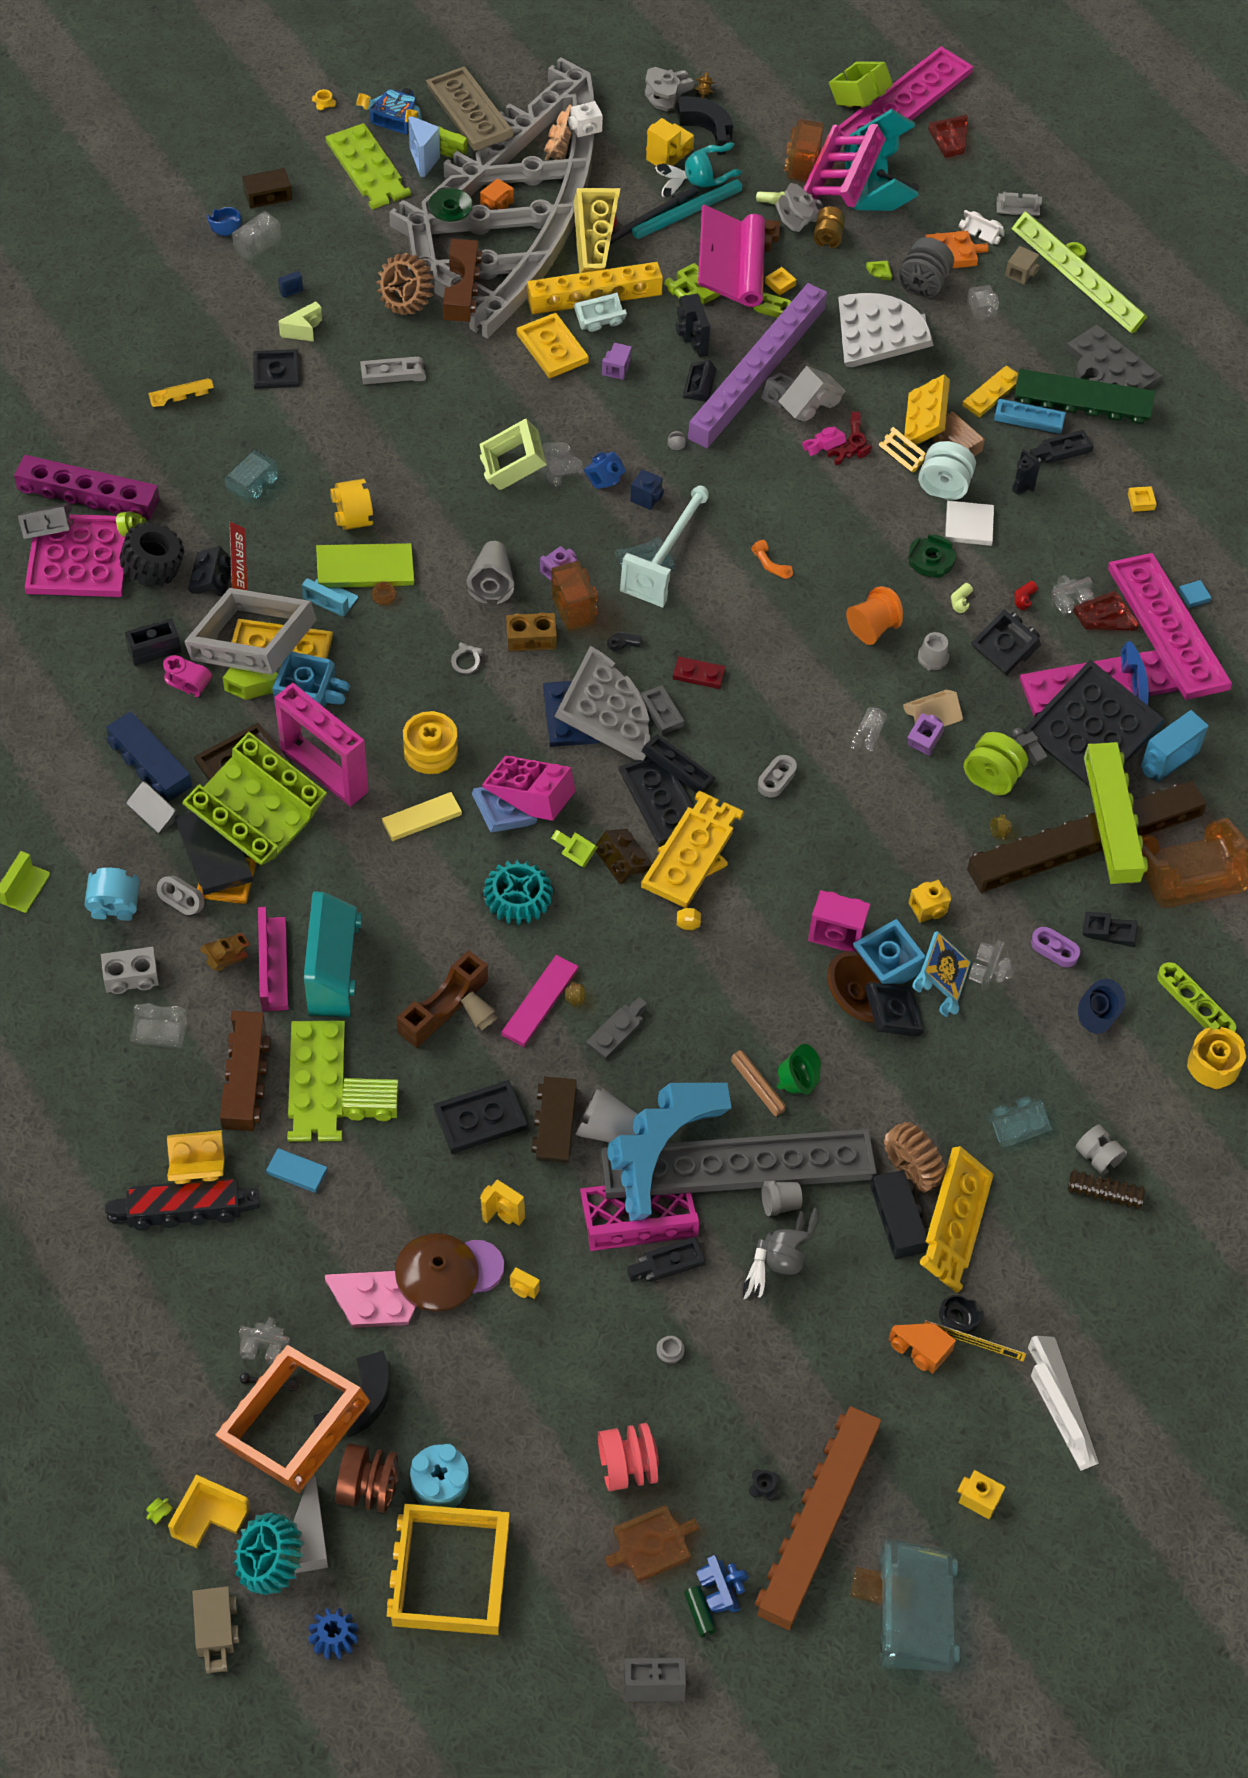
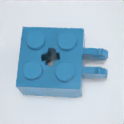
(313, 676)

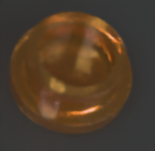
(383, 593)

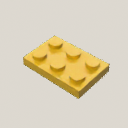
(552, 345)
(927, 410)

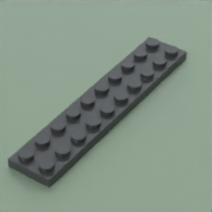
(752, 1160)

